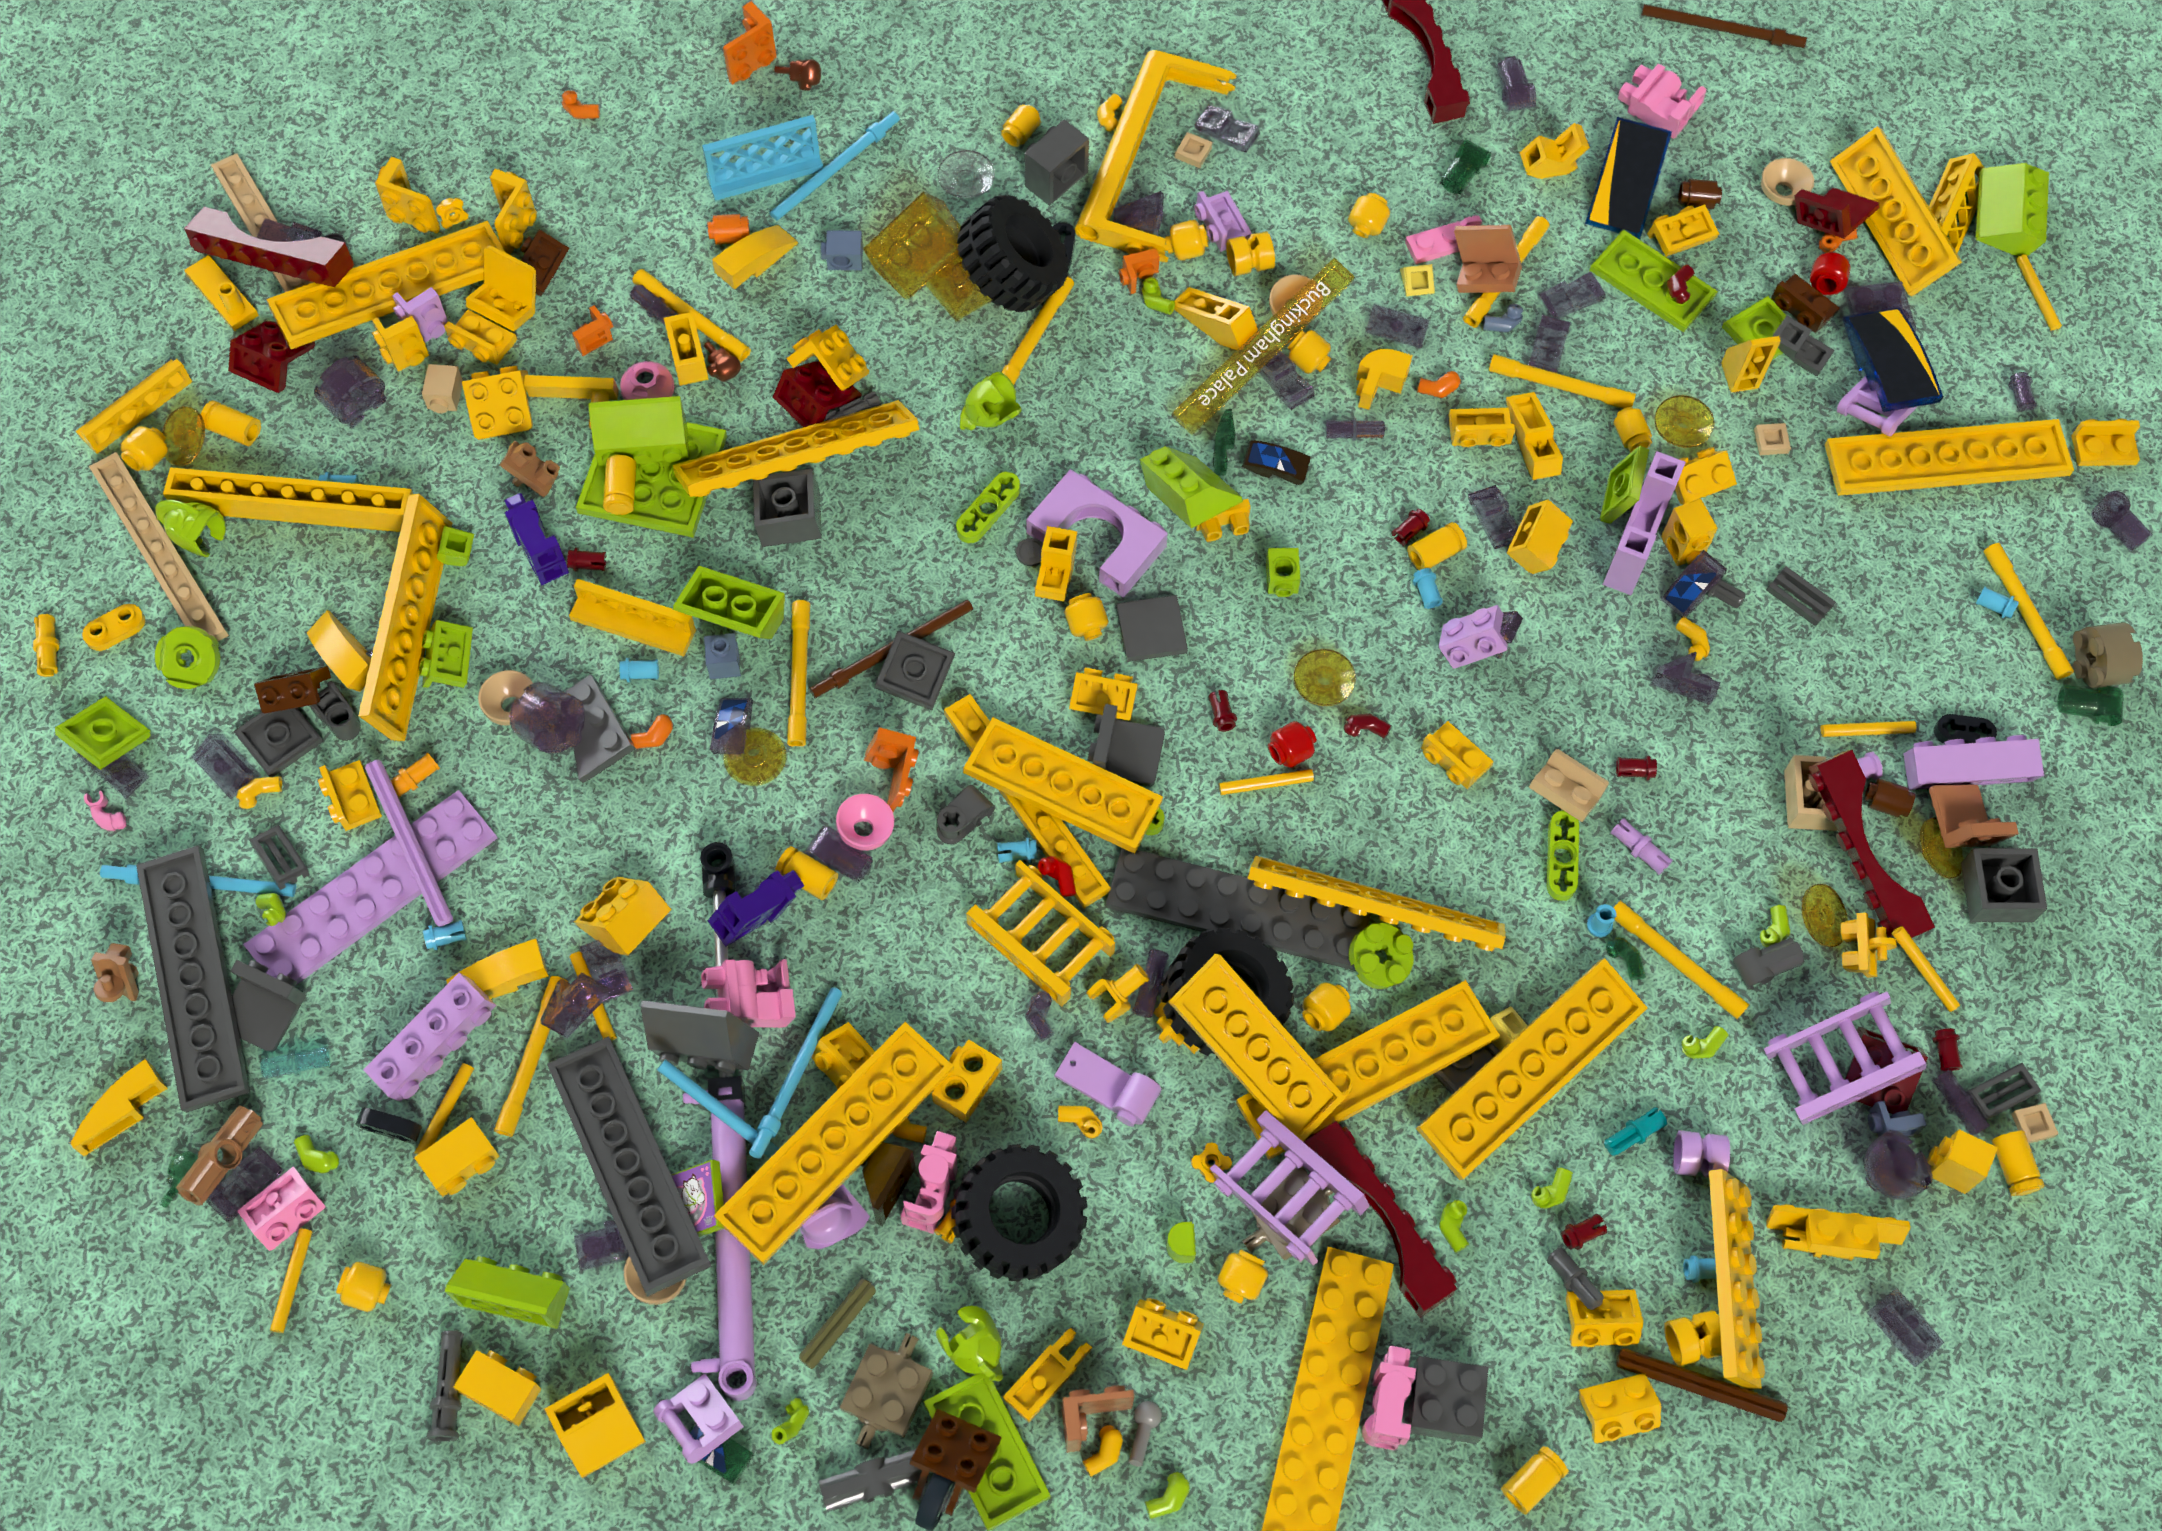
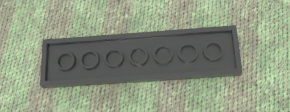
(1215, 899)
(192, 979)
(629, 1166)

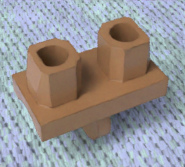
(529, 469)
(115, 974)

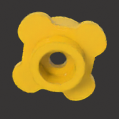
(449, 206)
(1210, 1153)

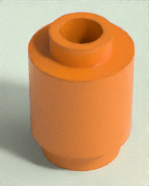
(728, 228)

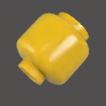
(1369, 215)
(1187, 240)
(1309, 351)
(143, 448)
(1086, 616)
(1326, 1007)
(1242, 1276)
(363, 1286)

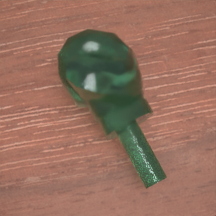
(177, 1170)

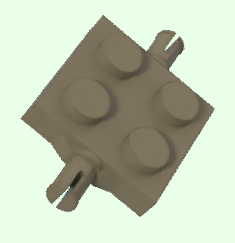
(1302, 1219)
(886, 1390)

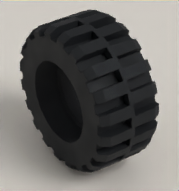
(1012, 253)
(1247, 957)
(1050, 1181)

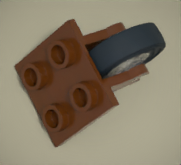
(955, 1454)

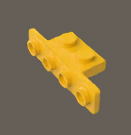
(1840, 1232)

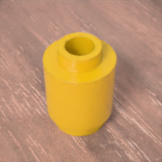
(1021, 125)
(1632, 428)

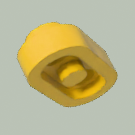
(113, 627)

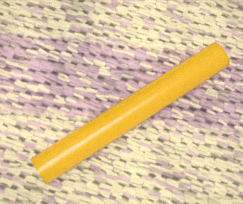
(2038, 292)
(1874, 728)
(1266, 782)
(1925, 969)
(600, 1014)
(445, 1108)
(291, 1280)

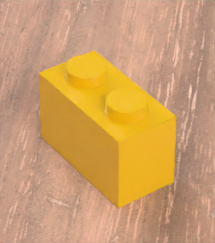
(686, 348)
(1540, 537)
(457, 1158)
(1961, 1161)
(497, 1386)

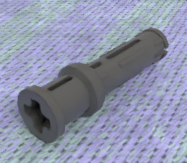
(446, 1404)

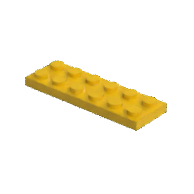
(1904, 221)
(1063, 785)
(1256, 1048)
(1735, 1282)

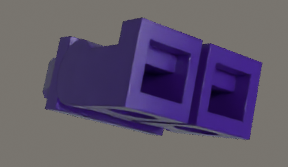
(528, 531)
(743, 915)

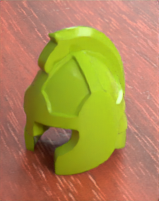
(990, 403)
(187, 521)
(976, 1346)

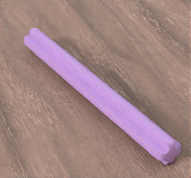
(409, 843)

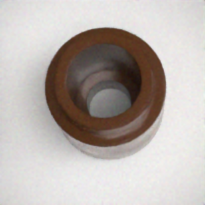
(1699, 192)
(1889, 798)

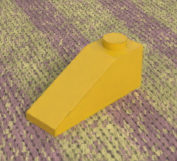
(1218, 317)
(1748, 363)

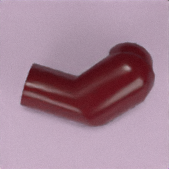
(1677, 284)
(1366, 721)

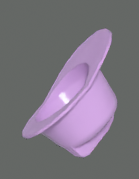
(834, 1220)

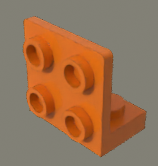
(752, 48)
(895, 751)

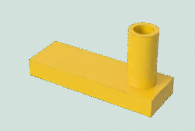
(221, 293)
(572, 387)

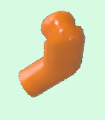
(577, 109)
(1440, 387)
(655, 735)

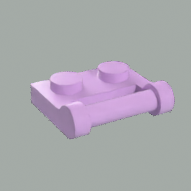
(1861, 394)
(709, 1413)

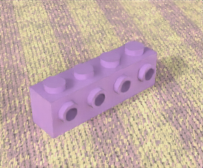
(1973, 763)
(430, 1038)

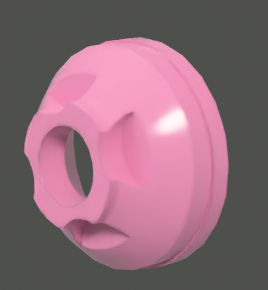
(660, 386)
(865, 809)

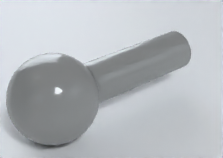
(1147, 1417)

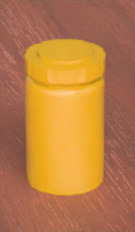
(230, 423)
(619, 485)
(1437, 546)
(816, 877)
(2018, 1163)
(1534, 1479)

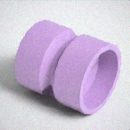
(1700, 1154)

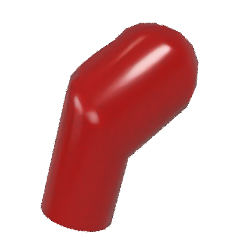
(1061, 872)

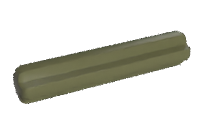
(837, 1323)

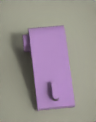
(1108, 1085)

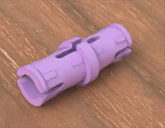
(1641, 846)

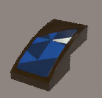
(1272, 459)

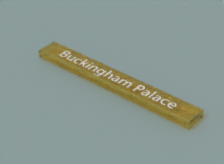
(1263, 346)

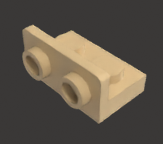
(1569, 785)

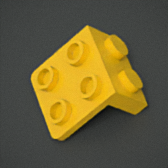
(401, 202)
(515, 206)
(507, 290)
(835, 355)
(497, 403)

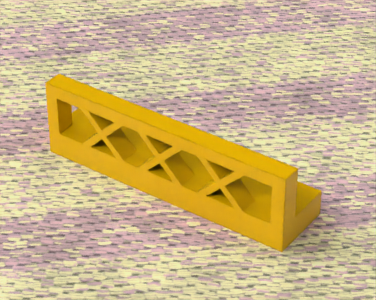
(1951, 198)
(134, 406)
(632, 618)

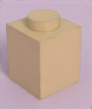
(442, 388)

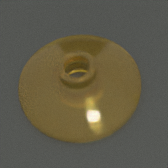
(1686, 411)
(183, 435)
(1327, 665)
(759, 768)
(1943, 860)
(1823, 914)

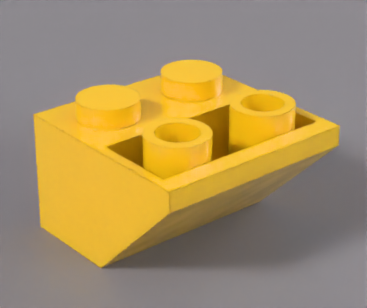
(623, 914)
(595, 1425)

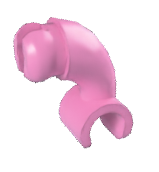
(105, 820)

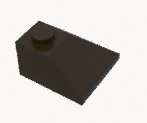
(886, 1176)

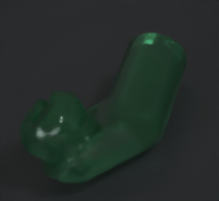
(1630, 954)

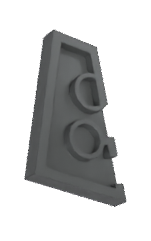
(603, 735)

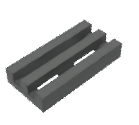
(1804, 592)
(290, 875)
(2026, 1079)

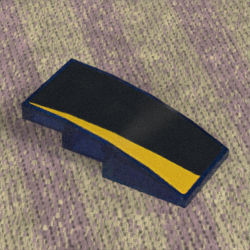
(1628, 177)
(1892, 359)

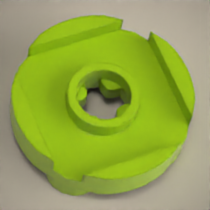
(174, 668)
(1367, 964)

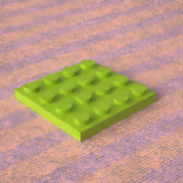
(659, 496)

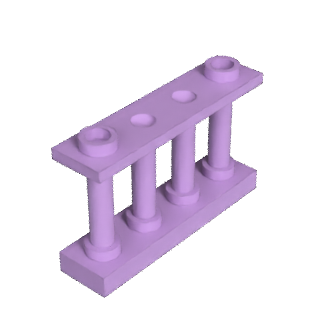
(1873, 1077)
(1296, 1155)

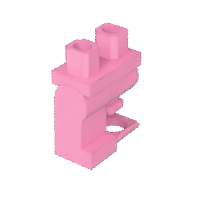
(1660, 99)
(738, 994)
(935, 1169)
(1393, 1384)

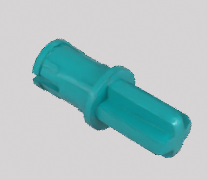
(1636, 1131)

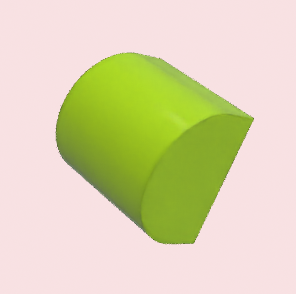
(455, 546)
(1182, 1242)

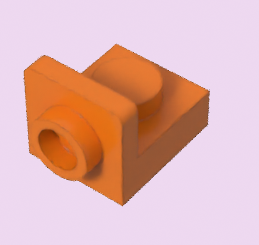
(1140, 265)
(594, 334)

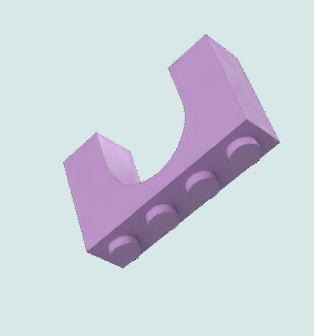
(1079, 499)
(1643, 523)

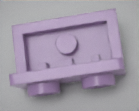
(1221, 218)
(425, 310)
(1473, 637)

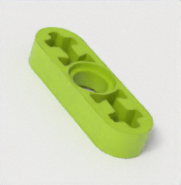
(989, 494)
(1553, 876)

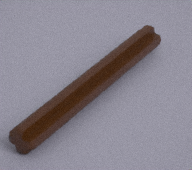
(1702, 1385)

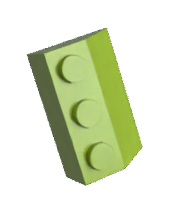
(2012, 208)
(640, 429)
(1187, 485)
(732, 603)
(509, 1291)

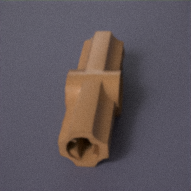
(207, 1169)

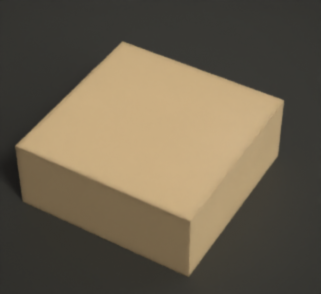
(1193, 150)
(1772, 439)
(2035, 1122)

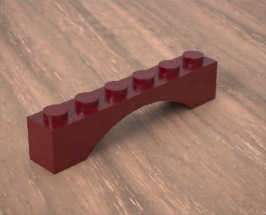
(1444, 94)
(314, 259)
(1842, 787)
(1421, 1276)

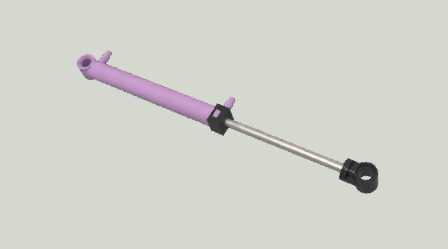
(729, 1148)

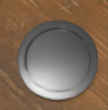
(1029, 552)

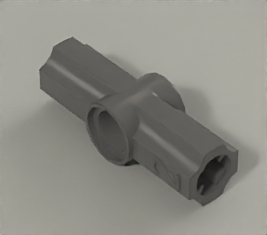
(869, 1480)

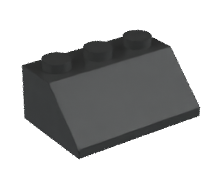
(698, 1036)

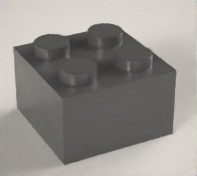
(1056, 162)
(787, 508)
(2003, 885)
(1448, 1400)

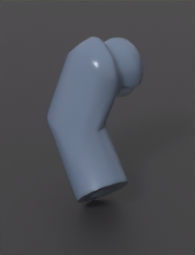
(1506, 322)

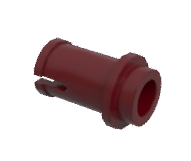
(1416, 521)
(586, 560)
(1222, 711)
(1636, 767)
(1948, 1049)
(1576, 1235)

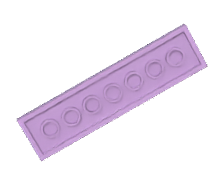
(369, 892)

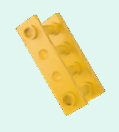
(1033, 963)

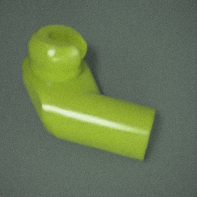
(1153, 297)
(276, 910)
(1779, 929)
(1706, 1047)
(314, 1159)
(1555, 1193)
(1451, 1223)
(791, 1428)
(1172, 1499)

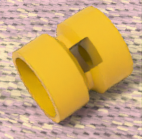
(1250, 253)
(1694, 1338)

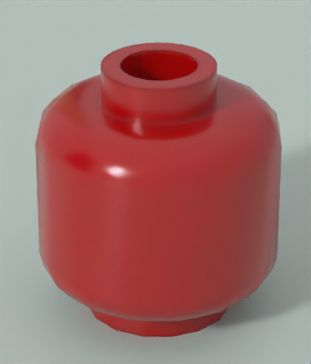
(1830, 273)
(1292, 744)

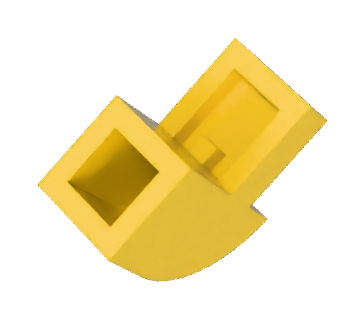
(1555, 157)
(1381, 369)
(1056, 563)

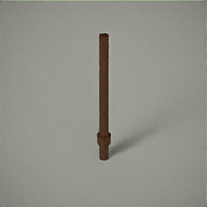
(1776, 37)
(840, 677)

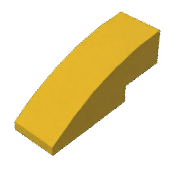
(752, 255)
(1534, 436)
(340, 651)
(507, 969)
(118, 1107)

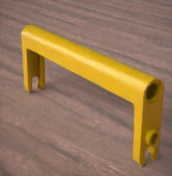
(1156, 69)

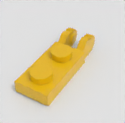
(1045, 1377)

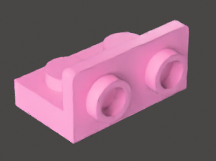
(281, 1209)

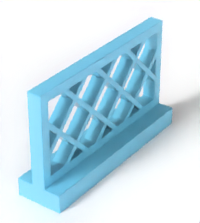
(764, 169)

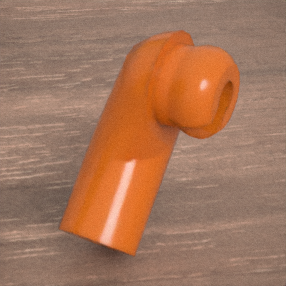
(1830, 243)

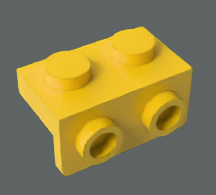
(400, 343)
(1480, 427)
(1704, 475)
(1621, 1408)

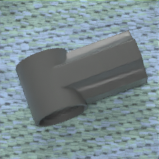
(1765, 964)

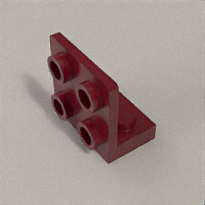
(1835, 212)
(263, 356)
(810, 392)
(1896, 1096)

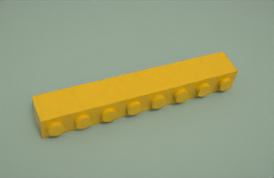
(291, 499)

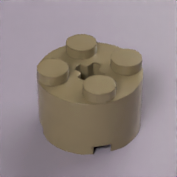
(2107, 655)

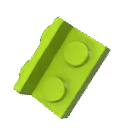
(446, 654)

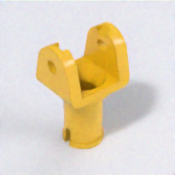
(1119, 990)

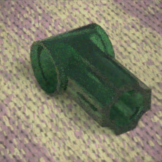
(1465, 166)
(2102, 704)

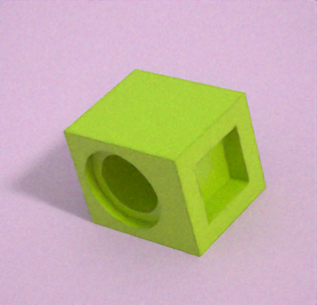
(1285, 561)

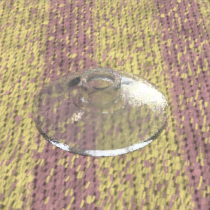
(966, 165)

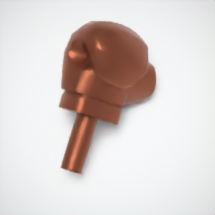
(805, 72)
(722, 363)

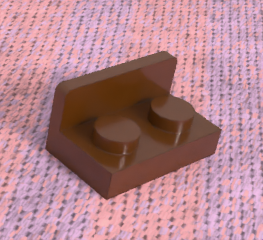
(544, 256)
(1804, 303)
(291, 689)

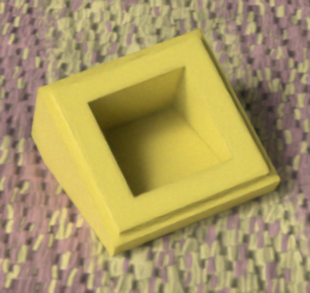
(1418, 280)
(1508, 1025)

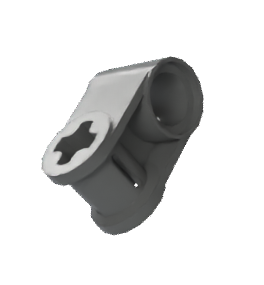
(334, 709)
(966, 812)

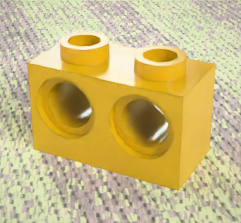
(1688, 532)
(972, 1083)

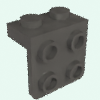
(1126, 747)
(264, 1004)

